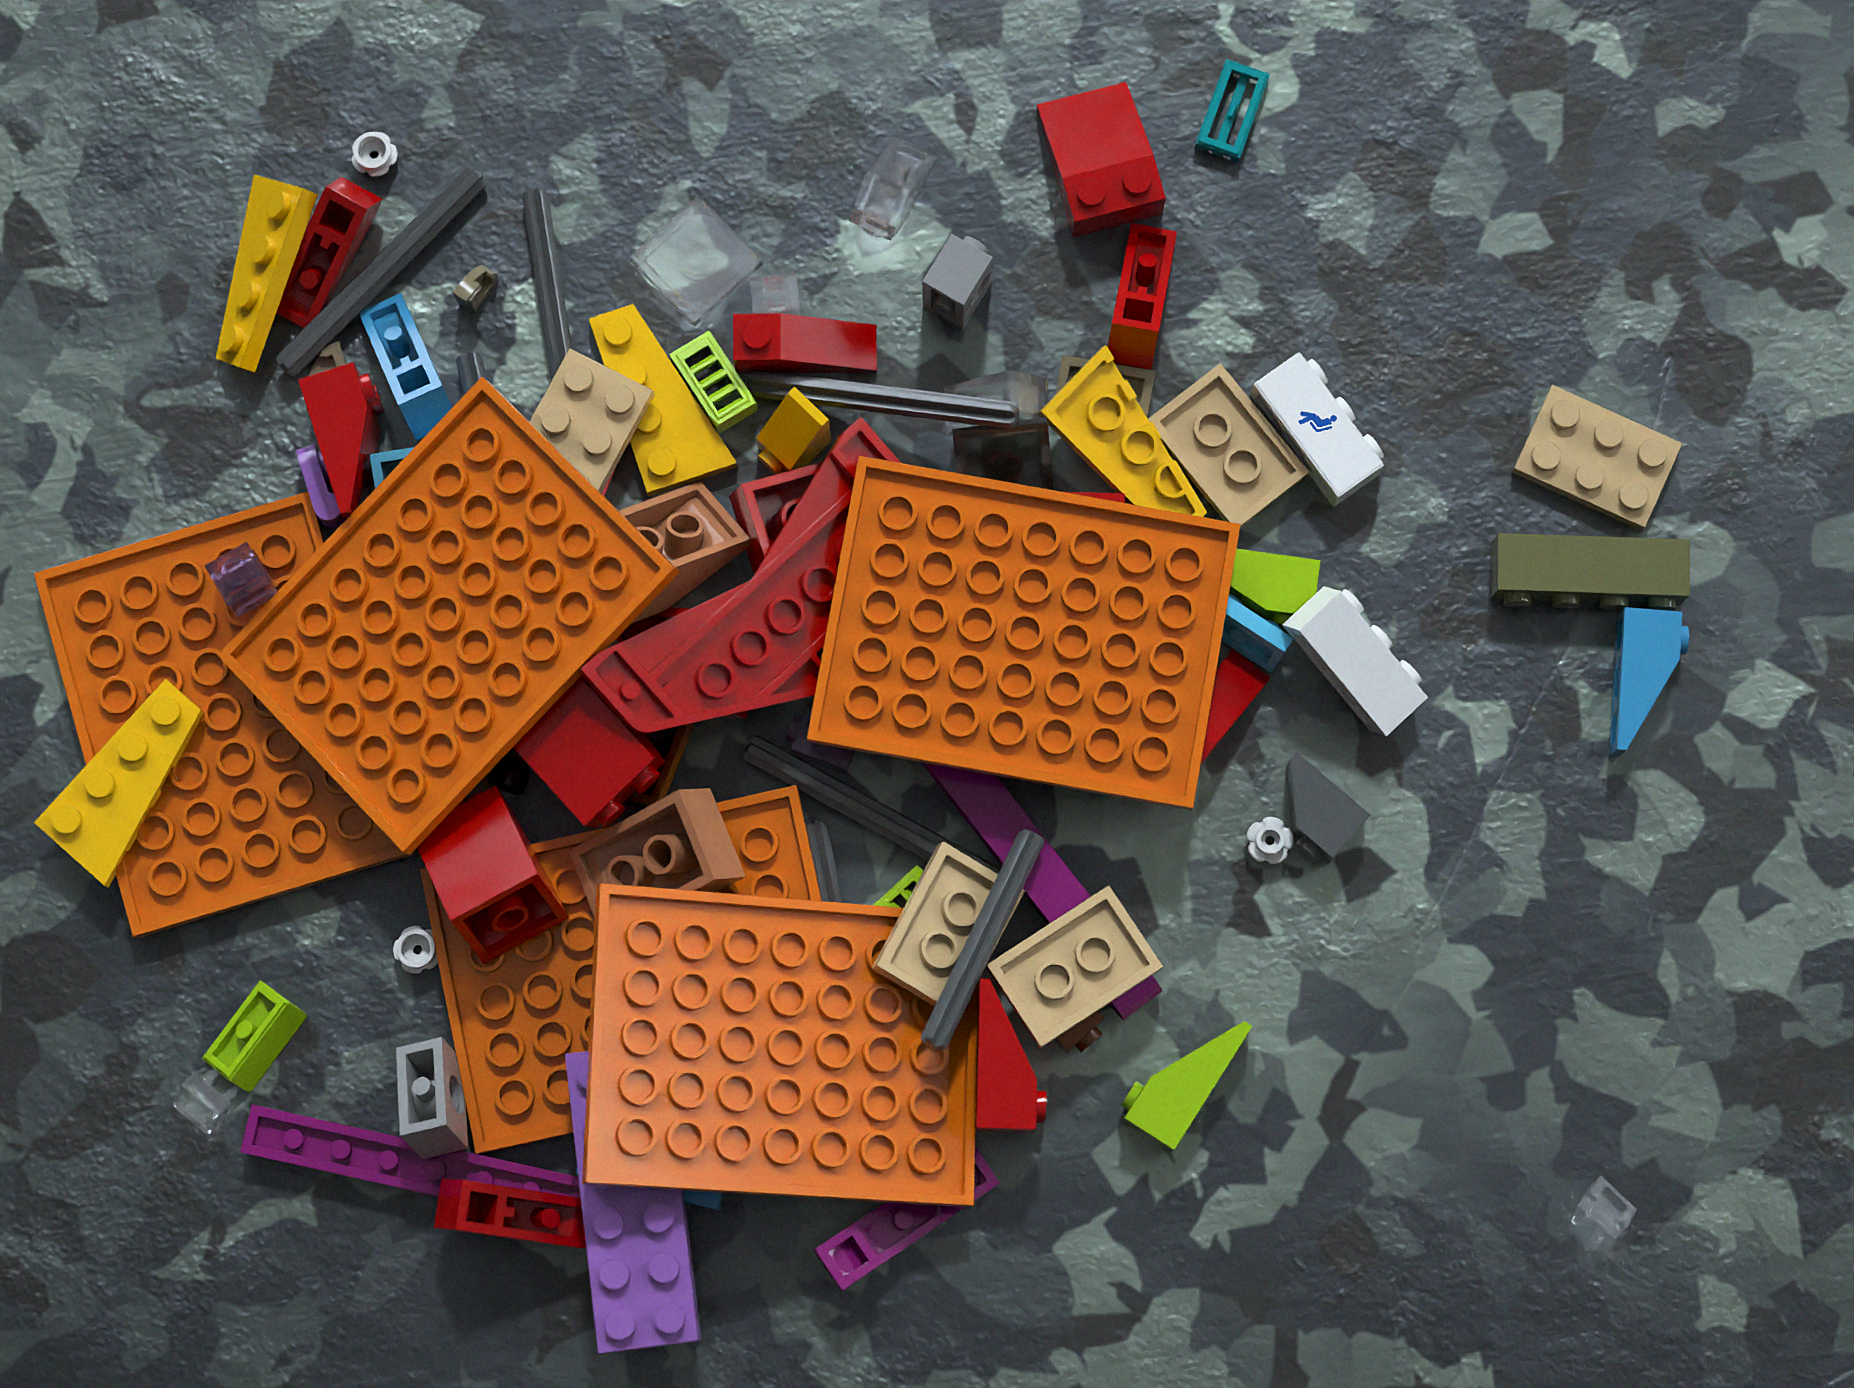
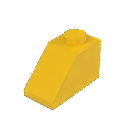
(793, 434)

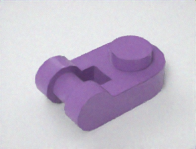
(318, 487)

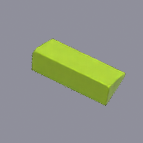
(254, 1036)

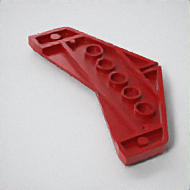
(756, 639)

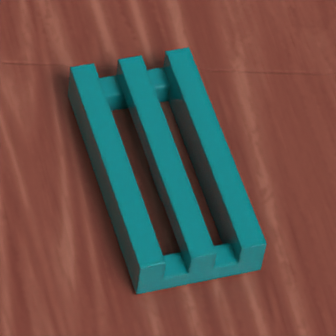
(1220, 146)

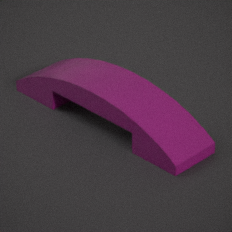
(889, 1231)

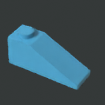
(406, 364)
(1644, 658)

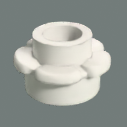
(373, 142)
(1270, 853)
(404, 948)

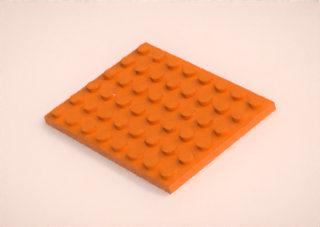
(447, 615)
(1024, 633)
(246, 801)
(534, 1001)
(767, 1055)

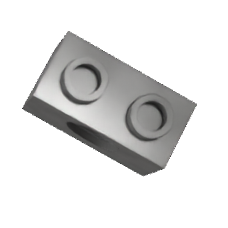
(958, 280)
(431, 1098)

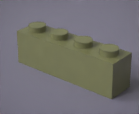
(1590, 570)

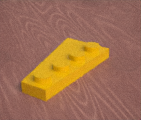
(265, 256)
(1112, 434)
(675, 436)
(111, 795)

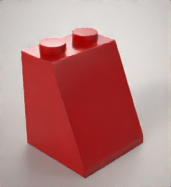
(589, 756)
(490, 876)

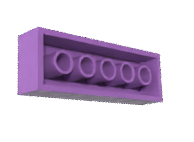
(634, 1252)

